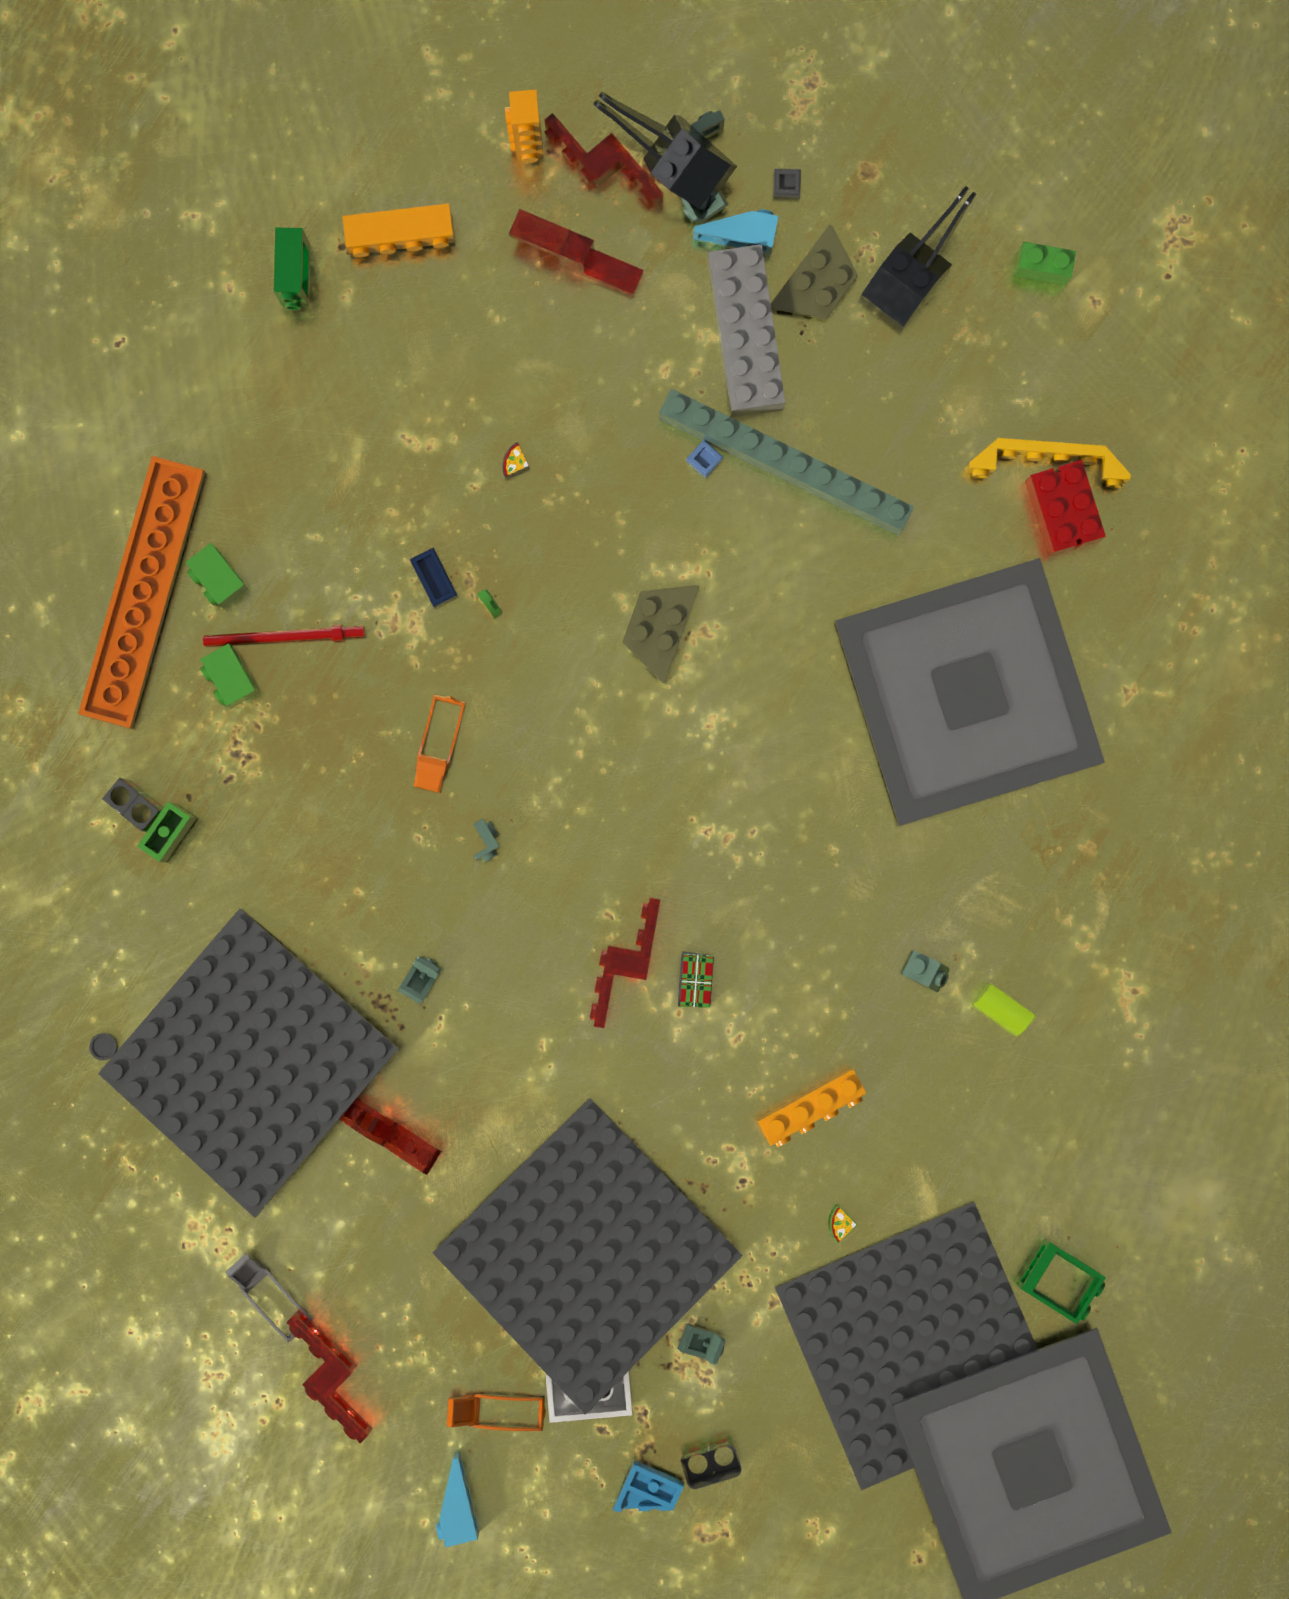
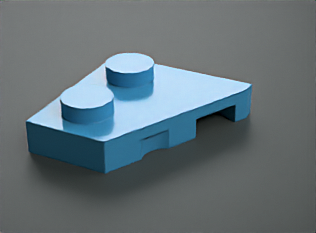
(648, 1490)

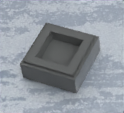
(787, 183)

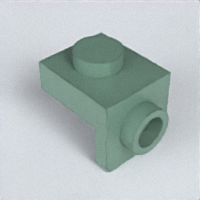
(709, 123)
(700, 215)
(488, 833)
(926, 971)
(419, 979)
(702, 1343)

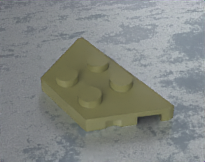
(818, 280)
(658, 627)

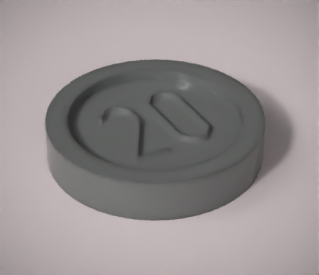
(103, 1046)

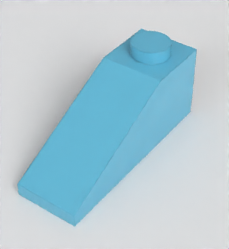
(740, 230)
(457, 1516)

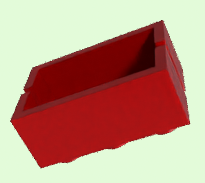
(1065, 508)

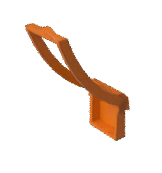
(432, 769)
(465, 1411)

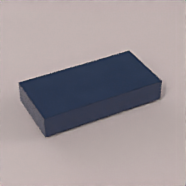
(433, 577)

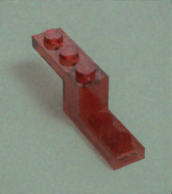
(603, 161)
(576, 252)
(625, 962)
(391, 1135)
(329, 1376)

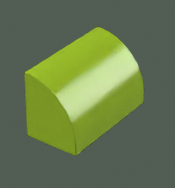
(1003, 1009)

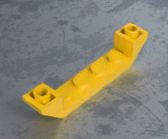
(1110, 468)

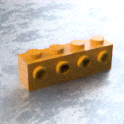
(524, 125)
(398, 230)
(811, 1106)

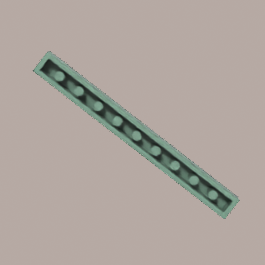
(785, 462)

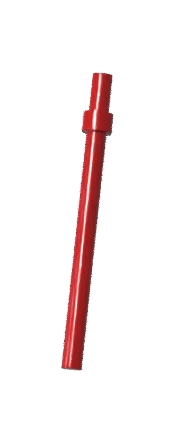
(336, 633)

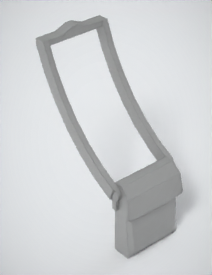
(248, 1274)

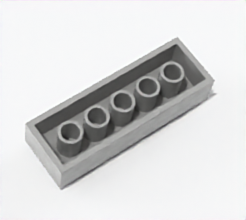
(746, 330)

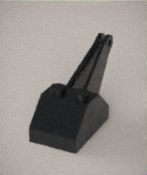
(680, 155)
(912, 271)

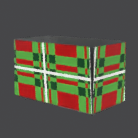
(144, 798)
(695, 980)
(707, 1478)

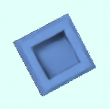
(704, 458)

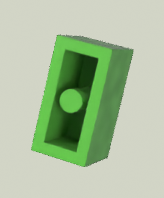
(1044, 263)
(216, 576)
(228, 676)
(166, 832)

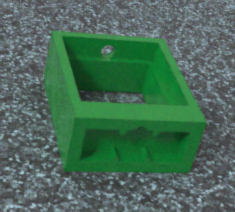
(291, 267)
(1039, 1265)

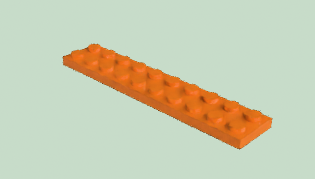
(141, 592)

